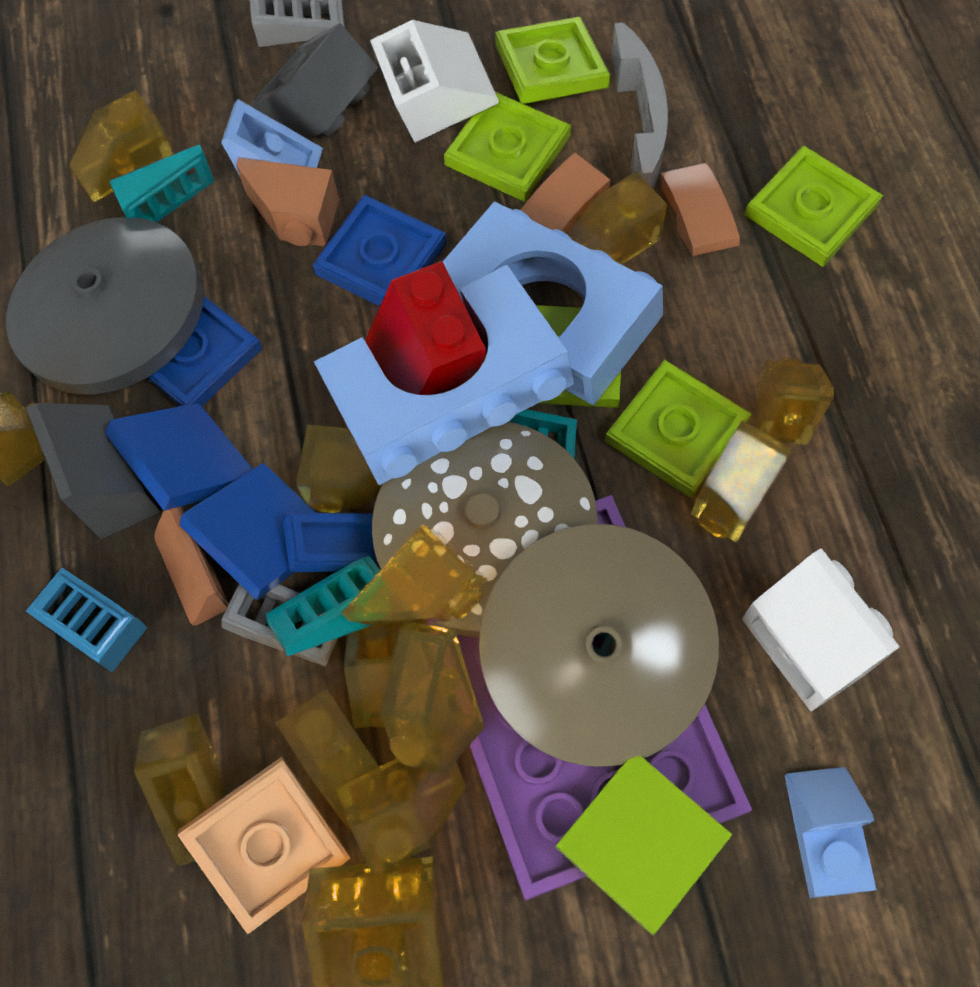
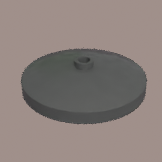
(105, 305)

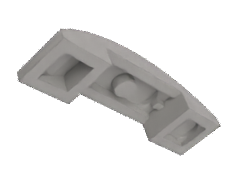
(638, 72)

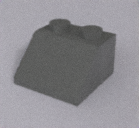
(317, 84)
(89, 468)

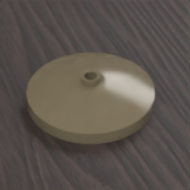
(542, 657)

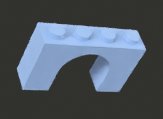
(617, 304)
(404, 429)

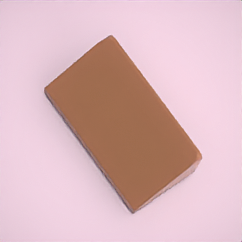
(189, 569)

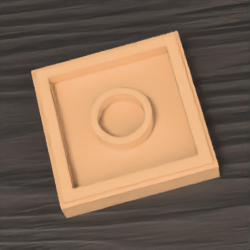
(262, 844)

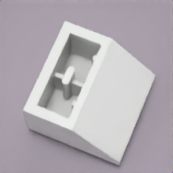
(433, 76)
(819, 629)

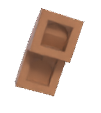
(566, 194)
(700, 209)

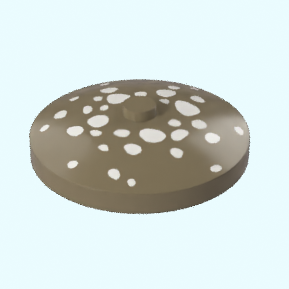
(487, 501)

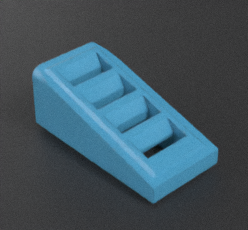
(114, 643)

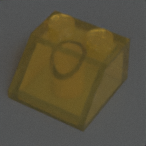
(374, 927)

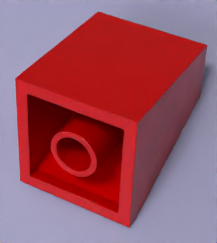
(425, 334)

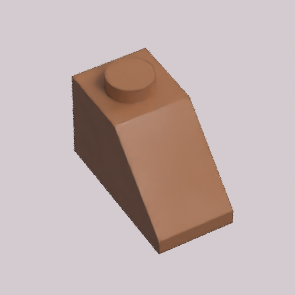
(292, 199)

